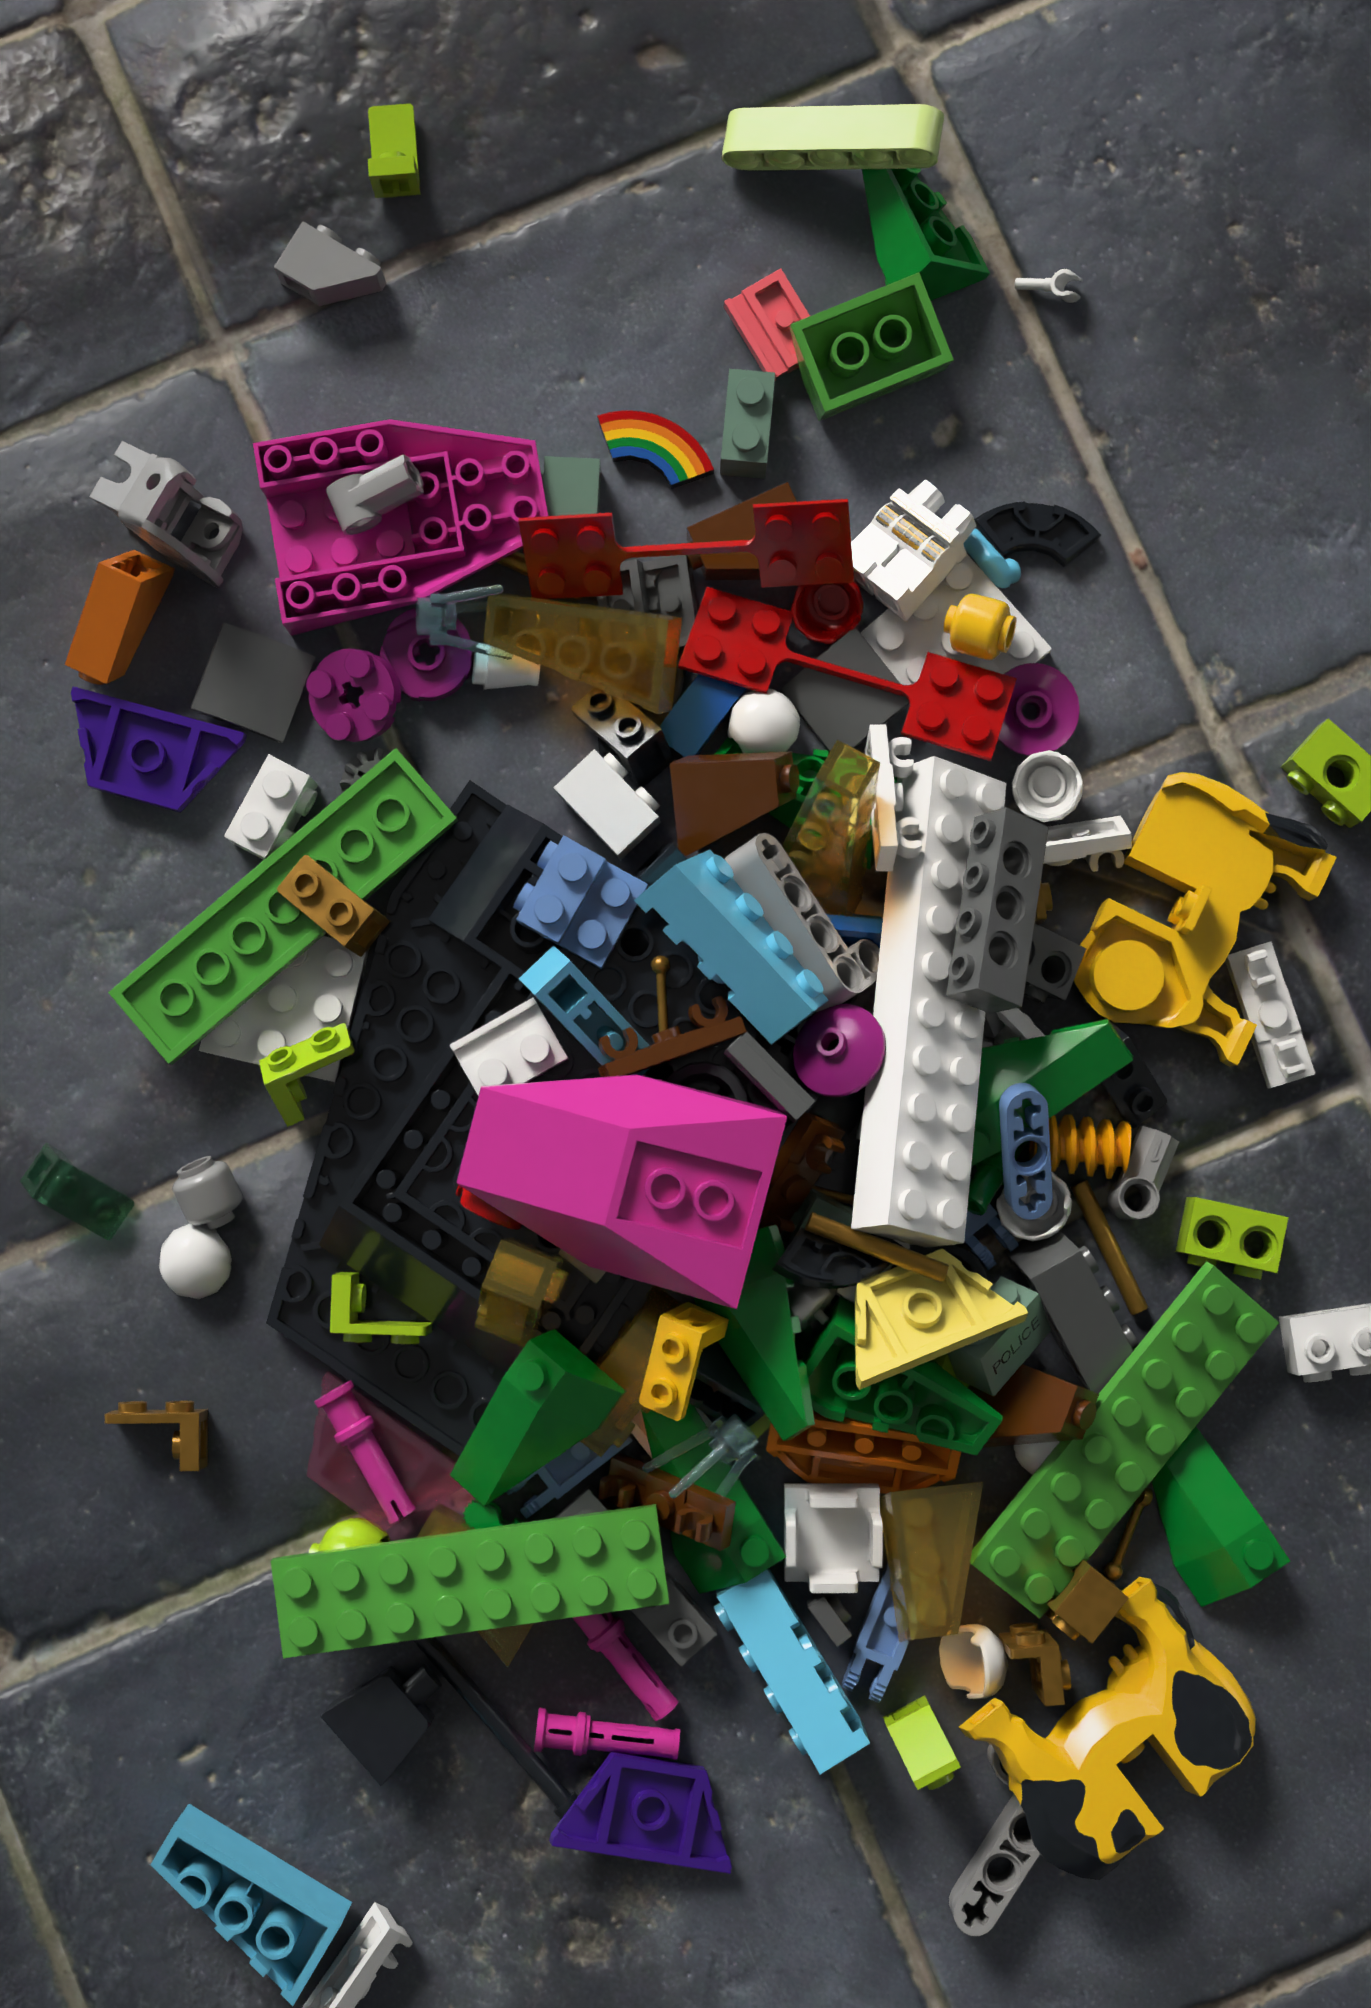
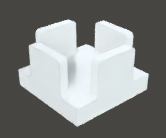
(832, 1535)

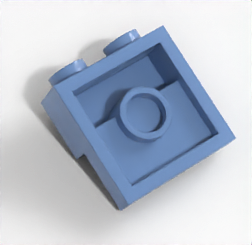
(579, 901)

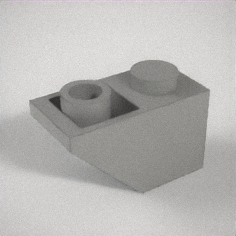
(325, 269)

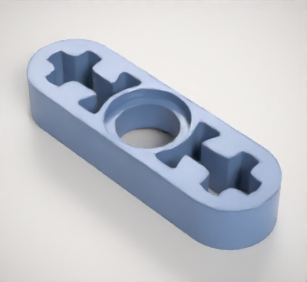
(1012, 1135)

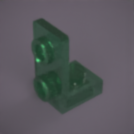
(76, 1193)

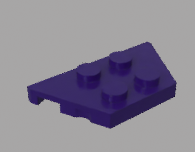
(149, 751)
(647, 1813)

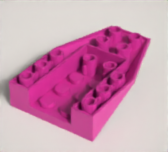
(456, 528)
(630, 1175)

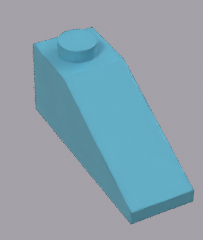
(577, 1004)

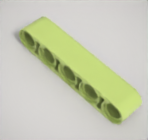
(833, 137)

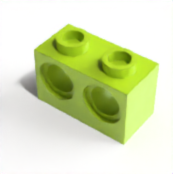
(1232, 1225)

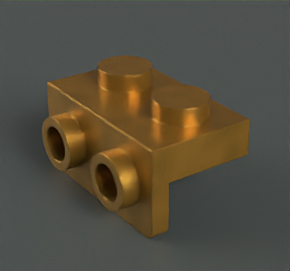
(1048, 1671)

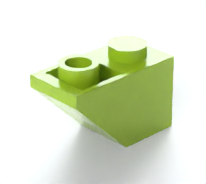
(922, 1744)

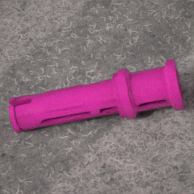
(355, 1431)
(608, 1636)
(664, 1740)

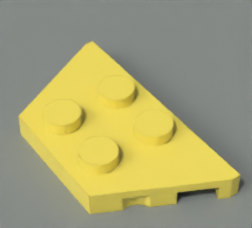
(914, 1319)

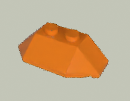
(857, 1454)

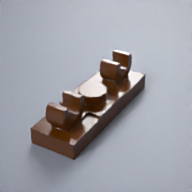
(670, 1043)
(798, 1168)
(693, 1513)

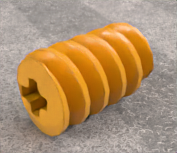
(1088, 1145)

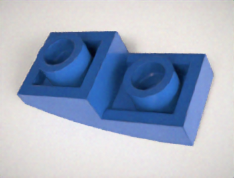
(699, 714)

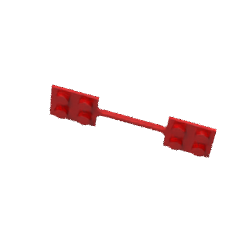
(791, 541)
(949, 703)

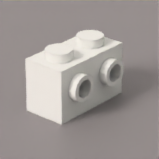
(608, 803)
(272, 808)
(1327, 1342)

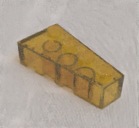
(606, 647)
(834, 829)

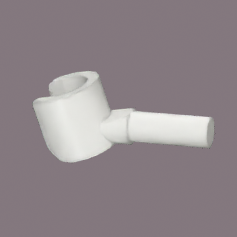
(1055, 284)

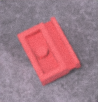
(763, 321)

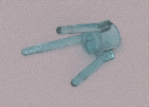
(439, 614)
(731, 1442)

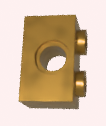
(1086, 1603)

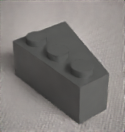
(1076, 1307)

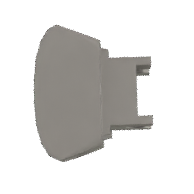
(153, 504)

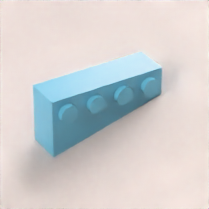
(735, 943)
(794, 1670)
(253, 1898)

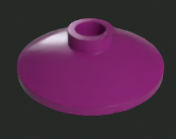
(1055, 706)
(851, 1062)

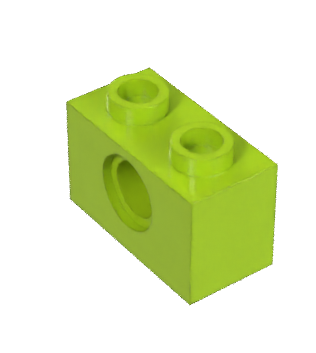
(1308, 773)

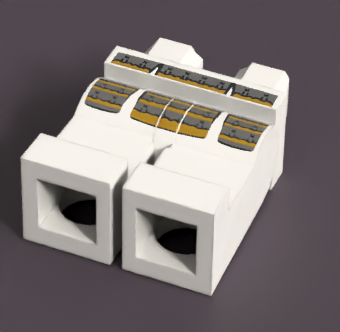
(910, 548)

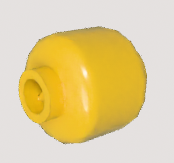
(980, 626)

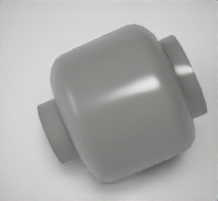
(207, 1192)

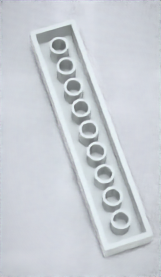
(926, 1092)

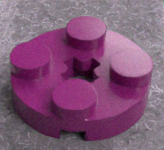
(416, 679)
(328, 693)

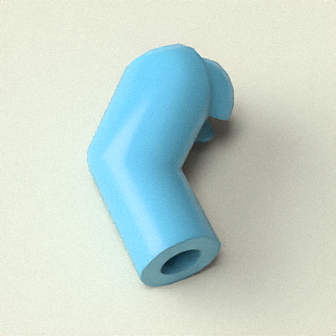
(991, 562)

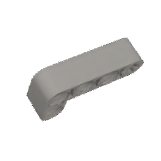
(791, 908)
(999, 1842)

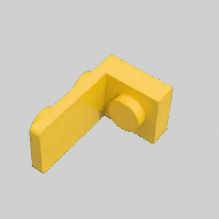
(676, 1357)

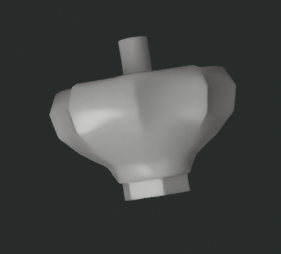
(809, 1303)

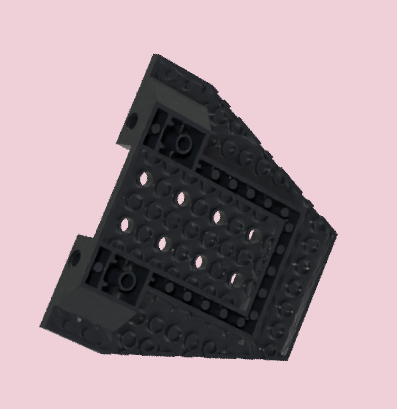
(404, 1111)

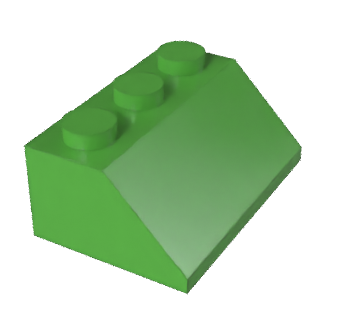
(869, 346)

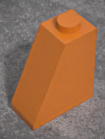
(117, 615)

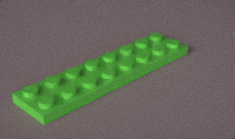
(256, 931)
(1136, 1430)
(469, 1581)

